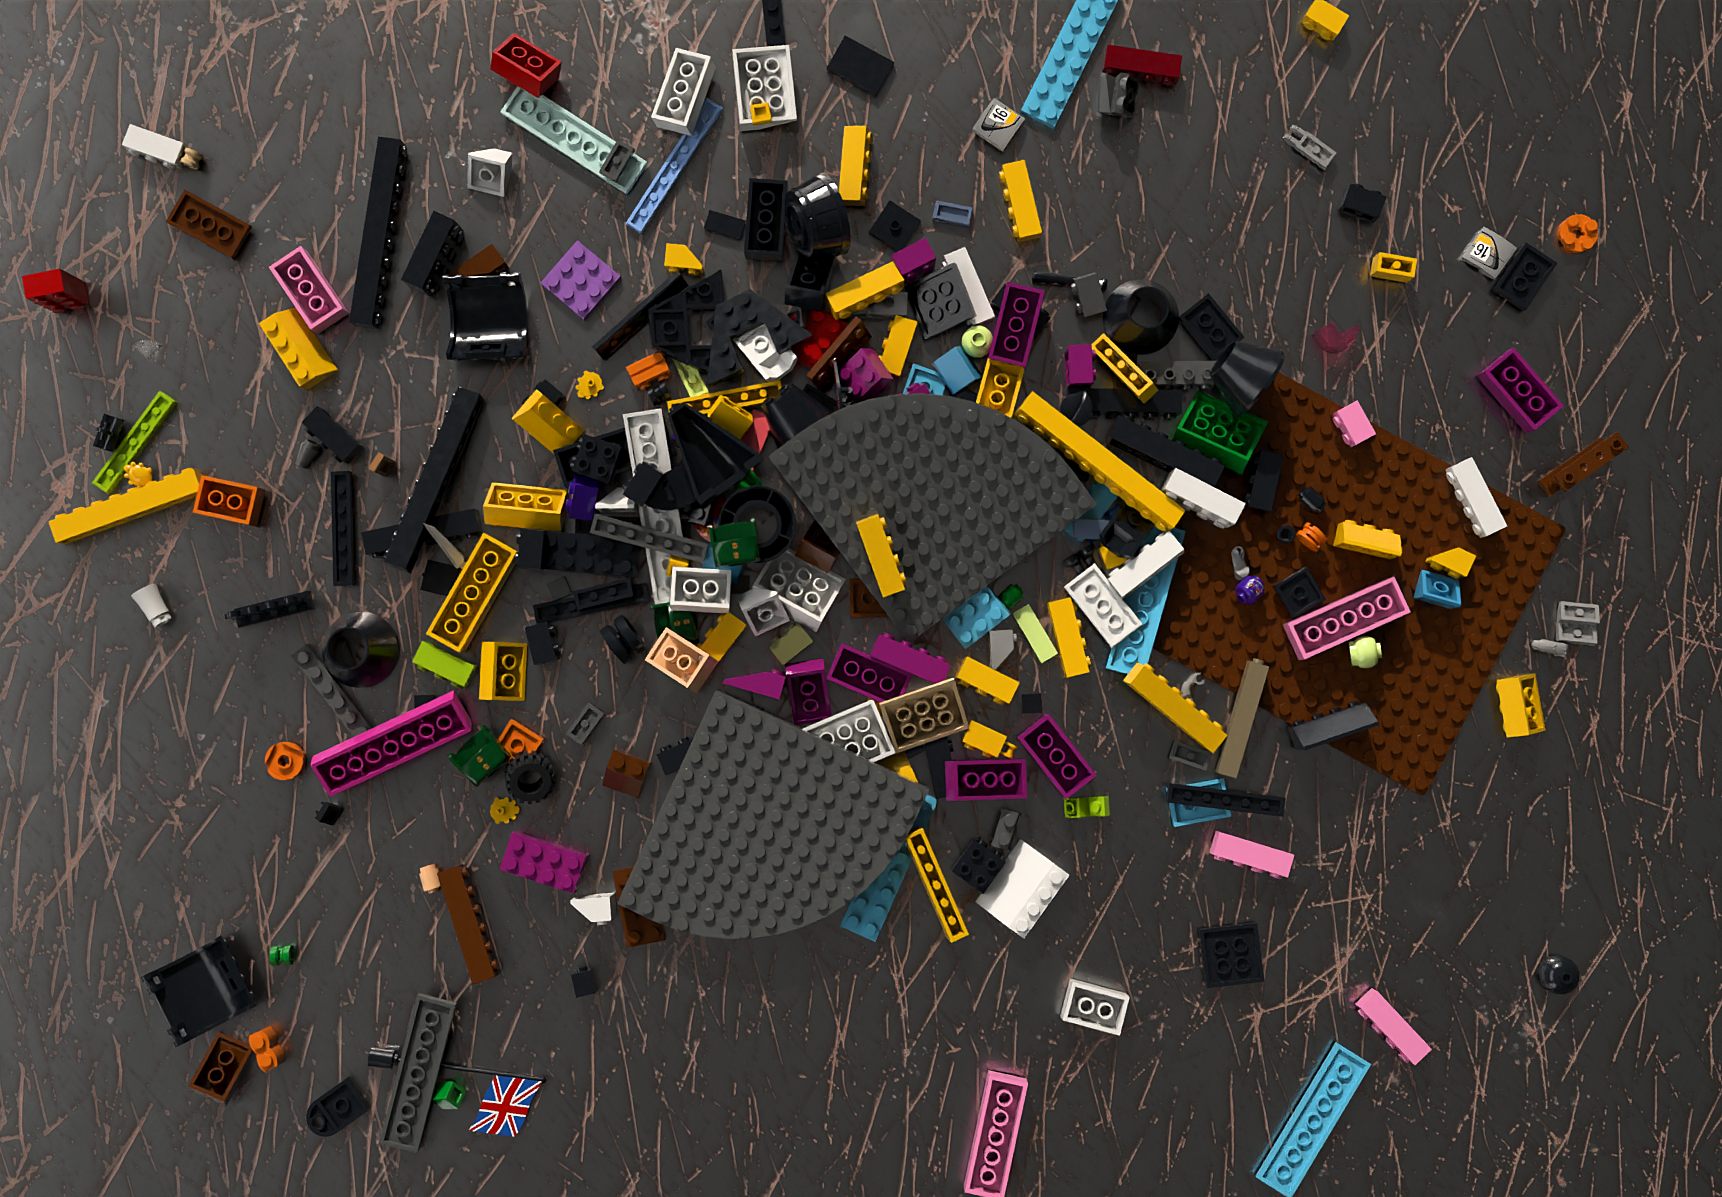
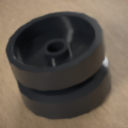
(623, 639)

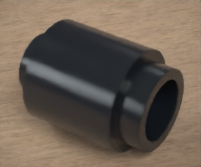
(1311, 500)

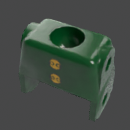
(735, 544)
(680, 622)
(480, 756)

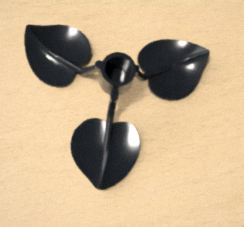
(1077, 409)

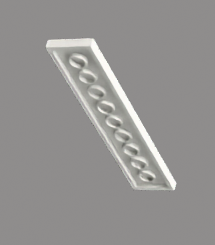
(649, 444)

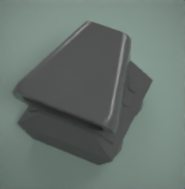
(1117, 94)

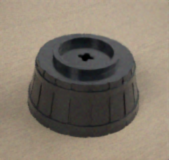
(818, 218)

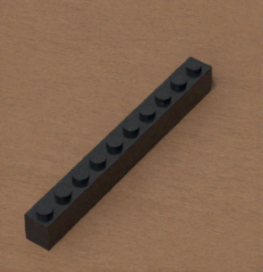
(377, 233)
(433, 480)

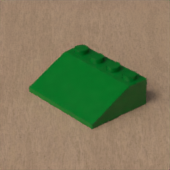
(1219, 433)

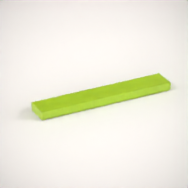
(134, 442)

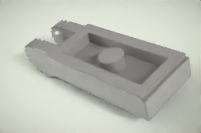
(1310, 147)

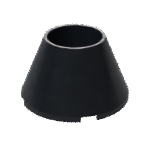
(1126, 332)
(1244, 372)
(767, 499)
(381, 649)

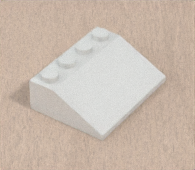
(764, 77)
(802, 588)
(858, 731)
(1022, 888)

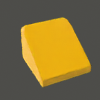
(676, 561)

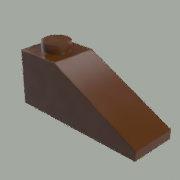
(485, 263)

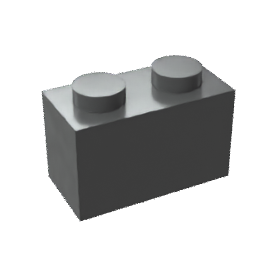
(1089, 294)

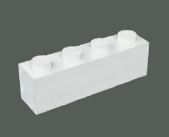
(974, 288)
(1475, 498)
(1145, 565)

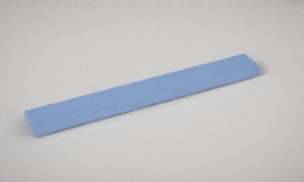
(673, 168)

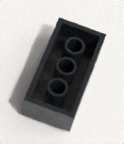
(765, 219)
(432, 254)

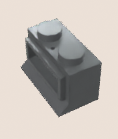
(1006, 829)

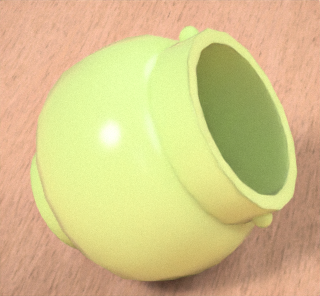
(977, 341)
(1364, 652)

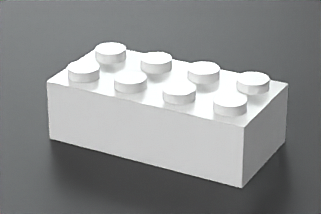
(683, 91)
(1202, 498)

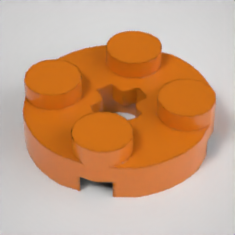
(1585, 225)
(295, 756)

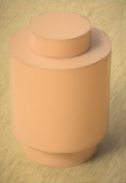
(430, 878)

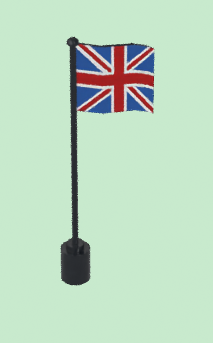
(504, 1101)

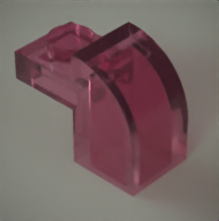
(1332, 341)

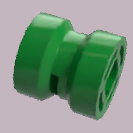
(282, 955)

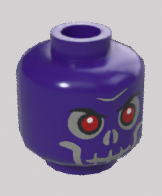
(1249, 589)

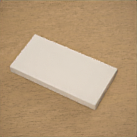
(1103, 605)

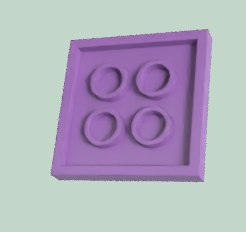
(581, 280)

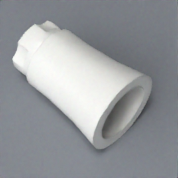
(152, 605)

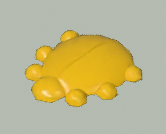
(589, 385)
(137, 474)
(503, 810)

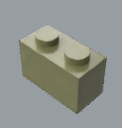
(790, 644)

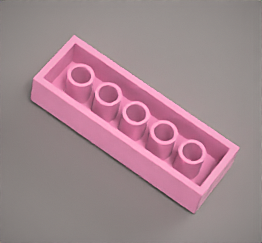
(1346, 618)
(995, 1135)

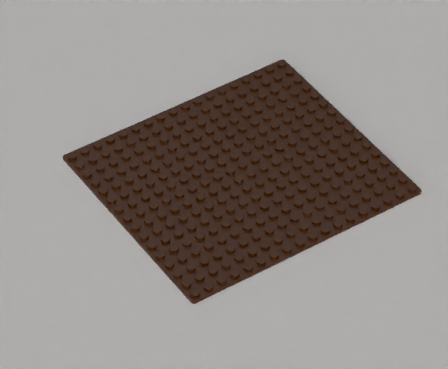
(1430, 657)

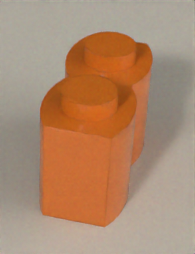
(266, 1047)

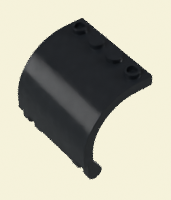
(486, 316)
(200, 990)

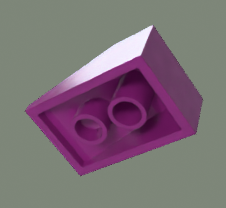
(763, 683)
(808, 691)

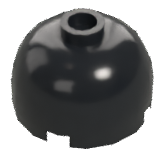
(1558, 974)

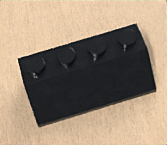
(1332, 726)

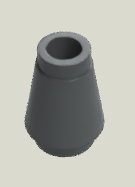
(307, 452)

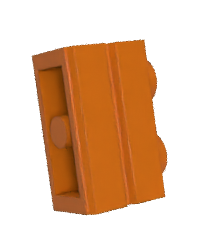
(649, 371)

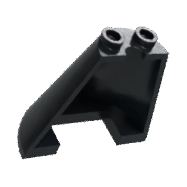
(791, 413)

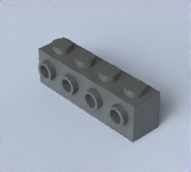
(1179, 374)

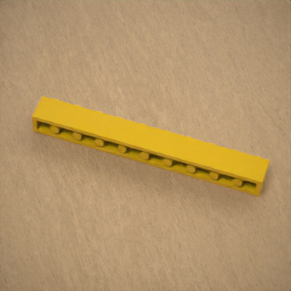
(1099, 462)

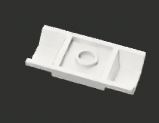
(762, 354)

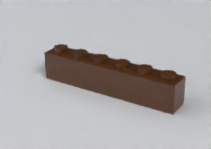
(468, 923)

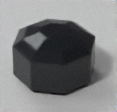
(1285, 534)

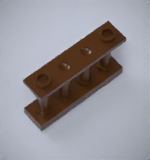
(1582, 464)

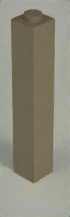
(1242, 718)

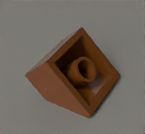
(817, 549)
(626, 773)

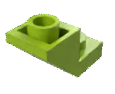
(1086, 806)

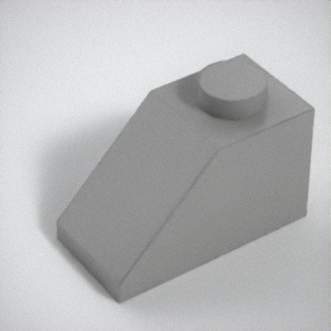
(1000, 646)

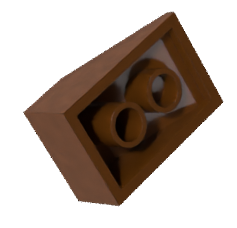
(221, 1069)

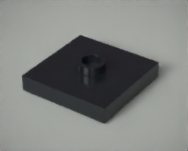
(895, 226)
(1298, 592)

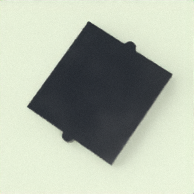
(439, 577)

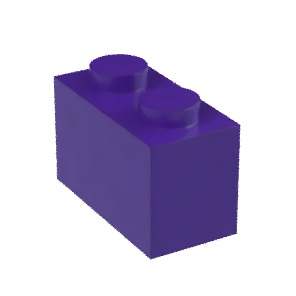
(582, 498)

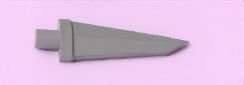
(451, 551)

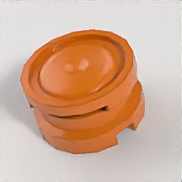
(1311, 537)

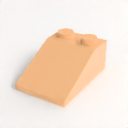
(681, 660)

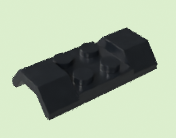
(1125, 531)

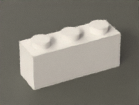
(154, 147)

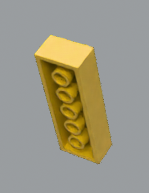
(473, 593)

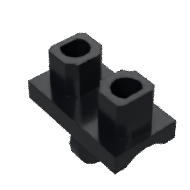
(108, 432)

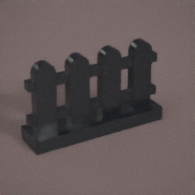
(272, 609)

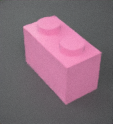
(1353, 424)

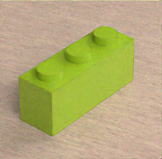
(444, 664)

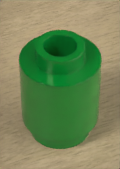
(1011, 596)

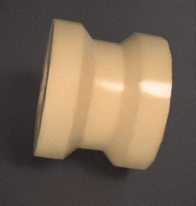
(191, 158)

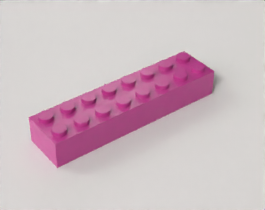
(391, 743)

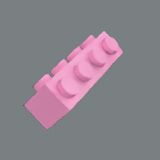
(1252, 854)
(1393, 1026)

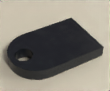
(336, 1108)

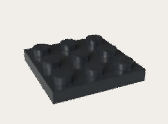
(940, 301)
(1231, 955)

